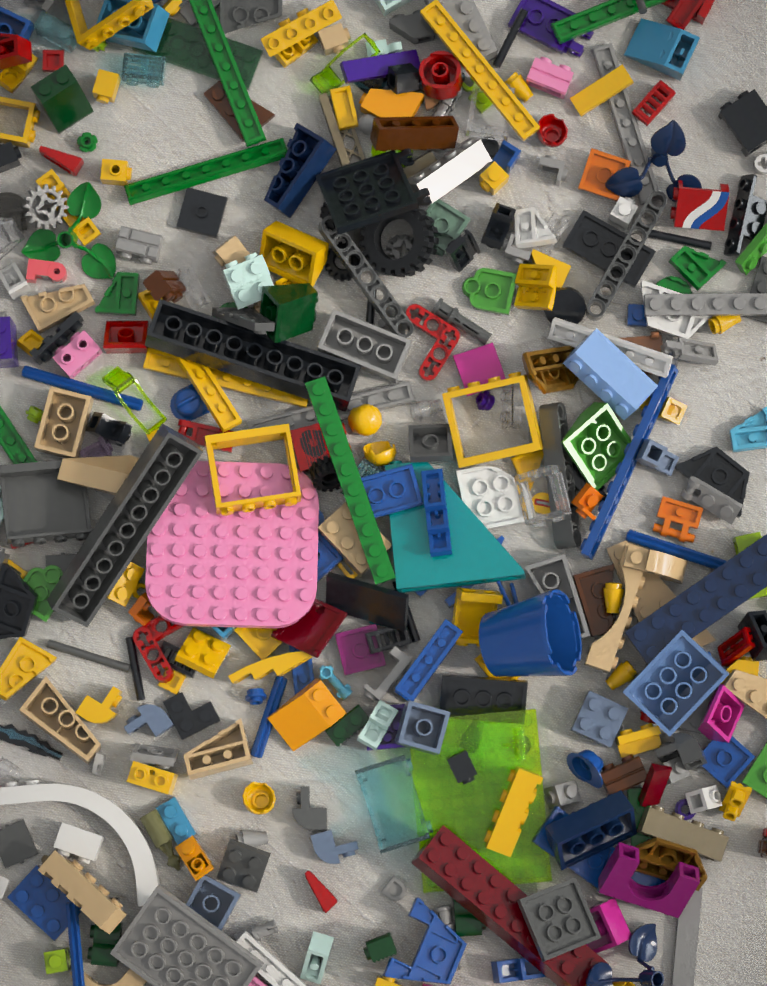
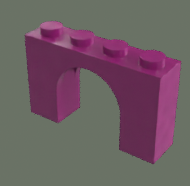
(665, 898)

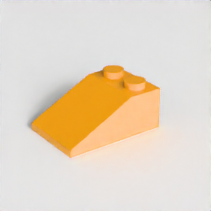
(306, 714)

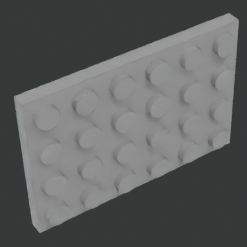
(181, 948)

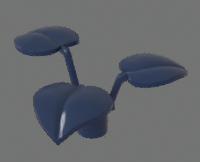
(665, 141)
(641, 944)

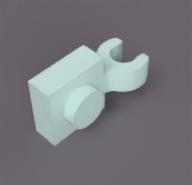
(384, 48)

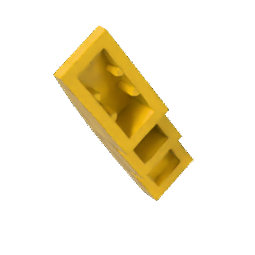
(280, 664)

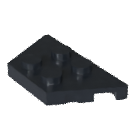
(719, 472)
(16, 604)

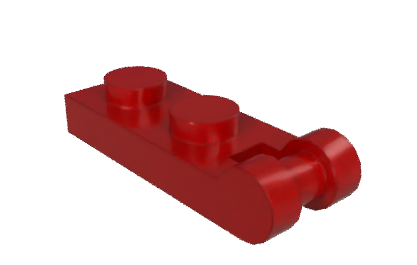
(199, 432)

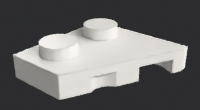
(531, 229)

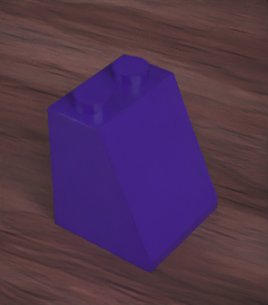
(8, 343)

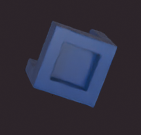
(507, 156)

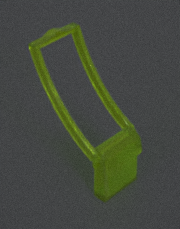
(327, 77)
(119, 381)

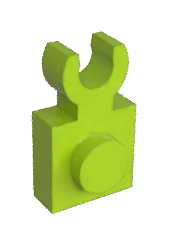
(482, 100)

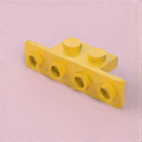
(301, 27)

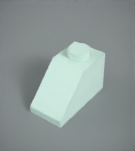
(316, 957)

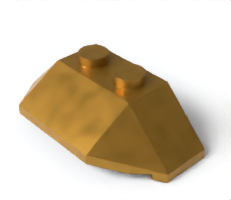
(547, 369)
(661, 857)

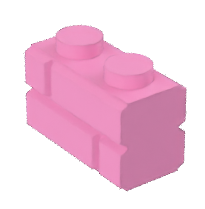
(550, 77)

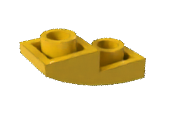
(295, 51)

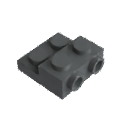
(430, 443)

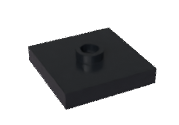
(202, 212)

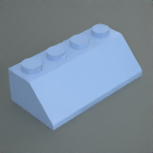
(610, 374)

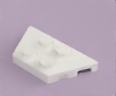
(673, 325)

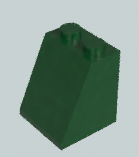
(62, 99)
(290, 309)

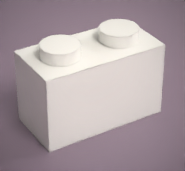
(78, 842)

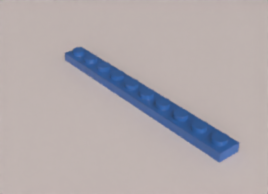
(625, 468)

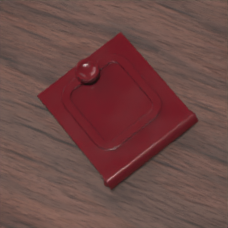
(313, 629)

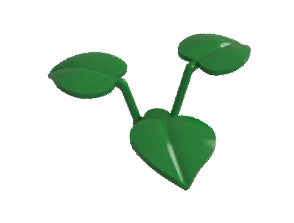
(42, 244)

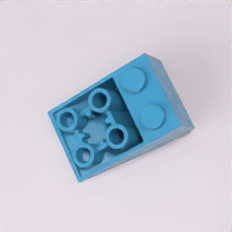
(662, 47)

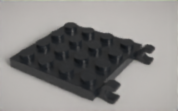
(370, 190)

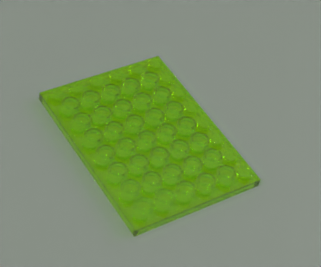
(470, 807)

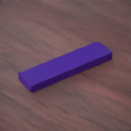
(376, 66)

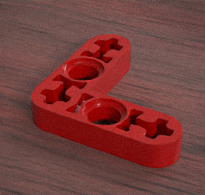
(438, 334)
(154, 636)

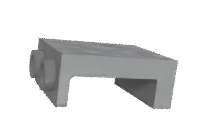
(403, 662)

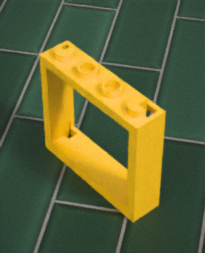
(107, 27)
(493, 383)
(247, 437)

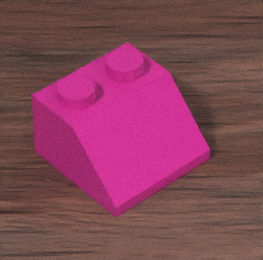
(721, 715)
(610, 925)

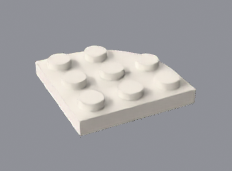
(490, 496)

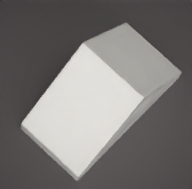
(14, 281)

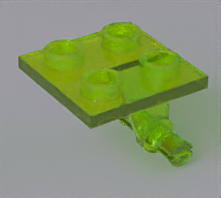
(502, 744)

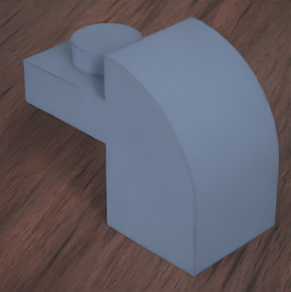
(657, 457)
(153, 716)
(327, 850)

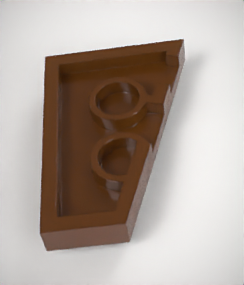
(218, 99)
(591, 594)

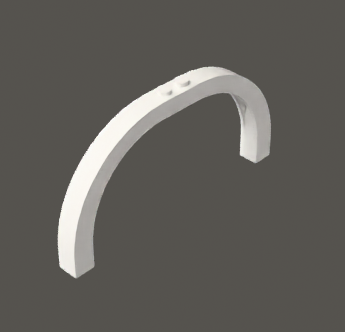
(132, 836)

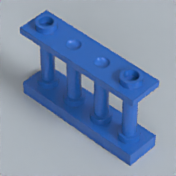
(428, 661)

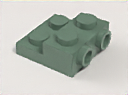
(449, 224)

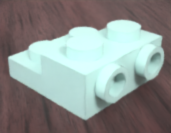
(247, 279)

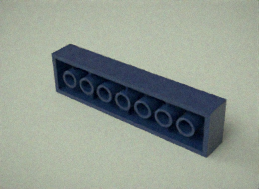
(703, 602)

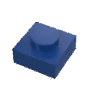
(635, 315)

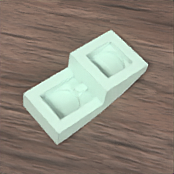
(377, 725)

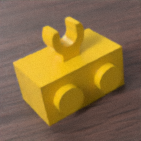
(127, 585)

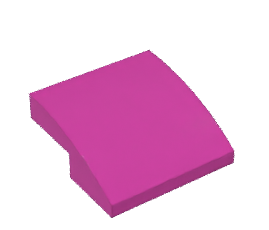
(478, 365)

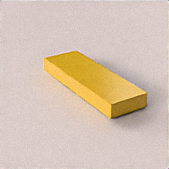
(601, 90)

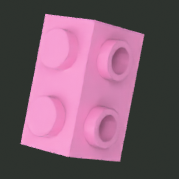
(77, 354)

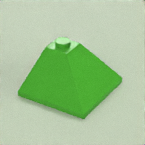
(596, 443)

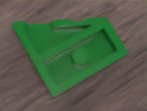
(121, 295)

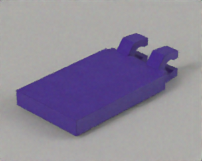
(538, 25)

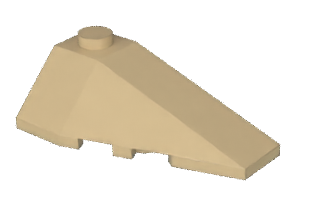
(97, 473)

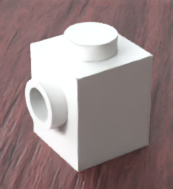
(623, 212)
(703, 799)

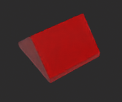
(125, 337)

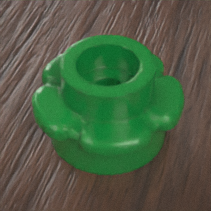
(87, 137)

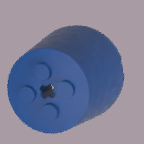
(532, 637)

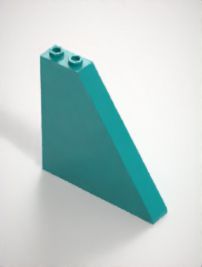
(475, 552)

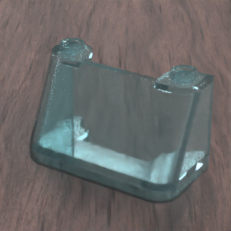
(393, 803)

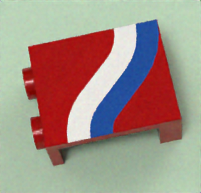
(700, 207)

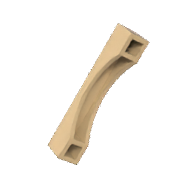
(603, 651)

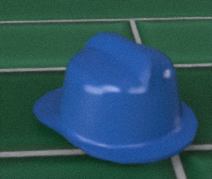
(187, 404)
(586, 767)

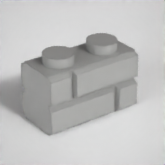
(139, 245)

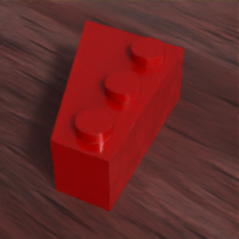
(14, 50)

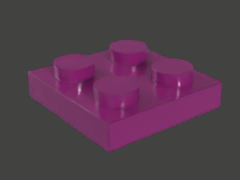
(355, 651)

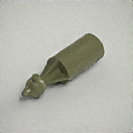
(160, 837)

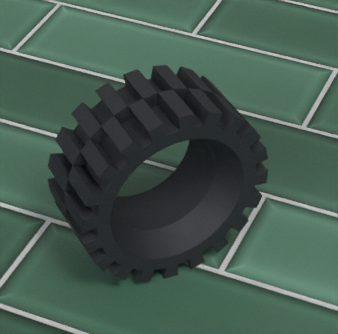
(415, 258)

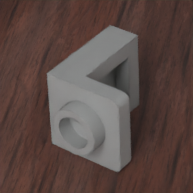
(551, 164)
(516, 255)
(678, 770)
(562, 794)

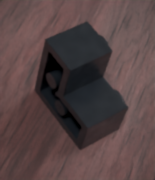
(758, 623)

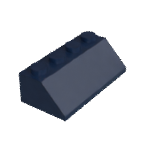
(591, 829)

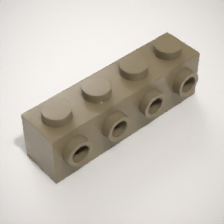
(673, 828)

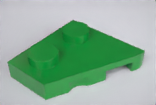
(696, 266)

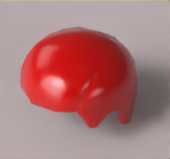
(552, 131)

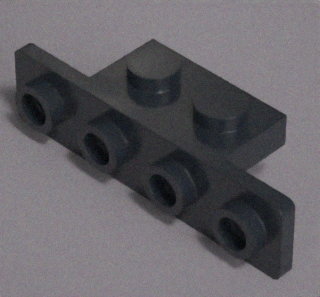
(747, 215)

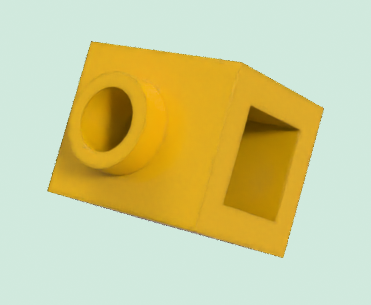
(106, 86)
(115, 172)
(493, 178)

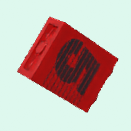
(309, 445)

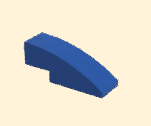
(514, 970)

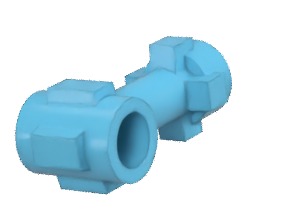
(326, 673)

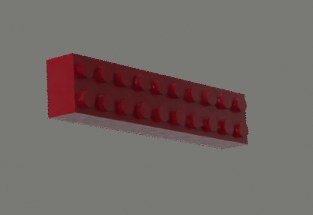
(494, 902)

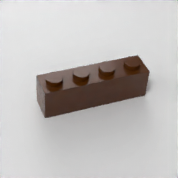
(414, 133)

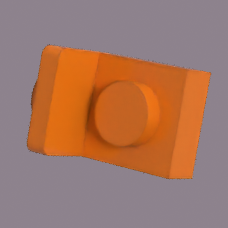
(586, 501)
(140, 610)

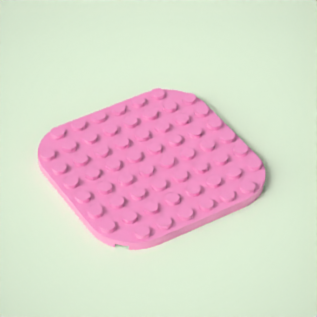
(237, 566)

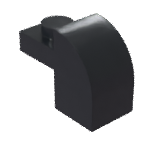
(498, 226)
(110, 429)

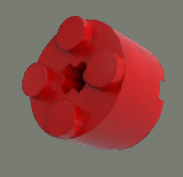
(441, 75)

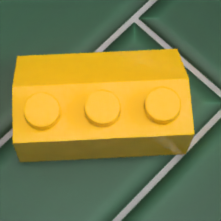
(293, 253)

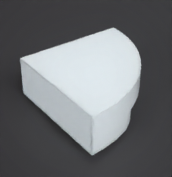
(98, 764)

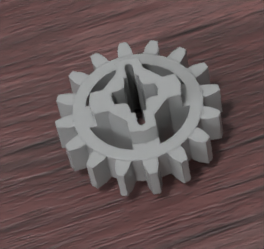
(42, 199)

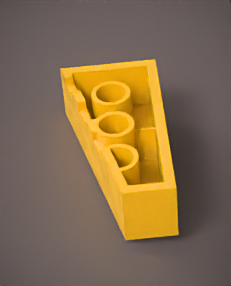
(512, 811)

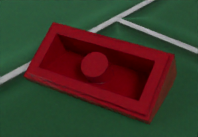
(654, 785)

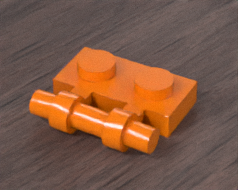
(679, 513)

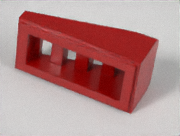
(663, 94)
(67, 162)
(323, 895)

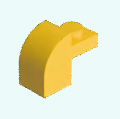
(100, 713)

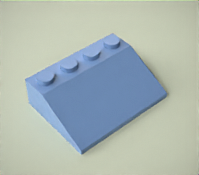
(676, 682)

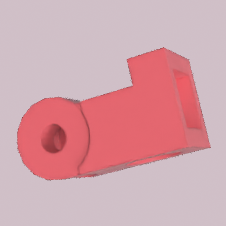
(45, 270)

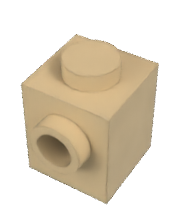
(334, 39)

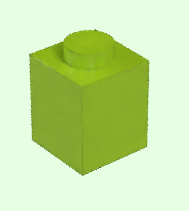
(57, 961)

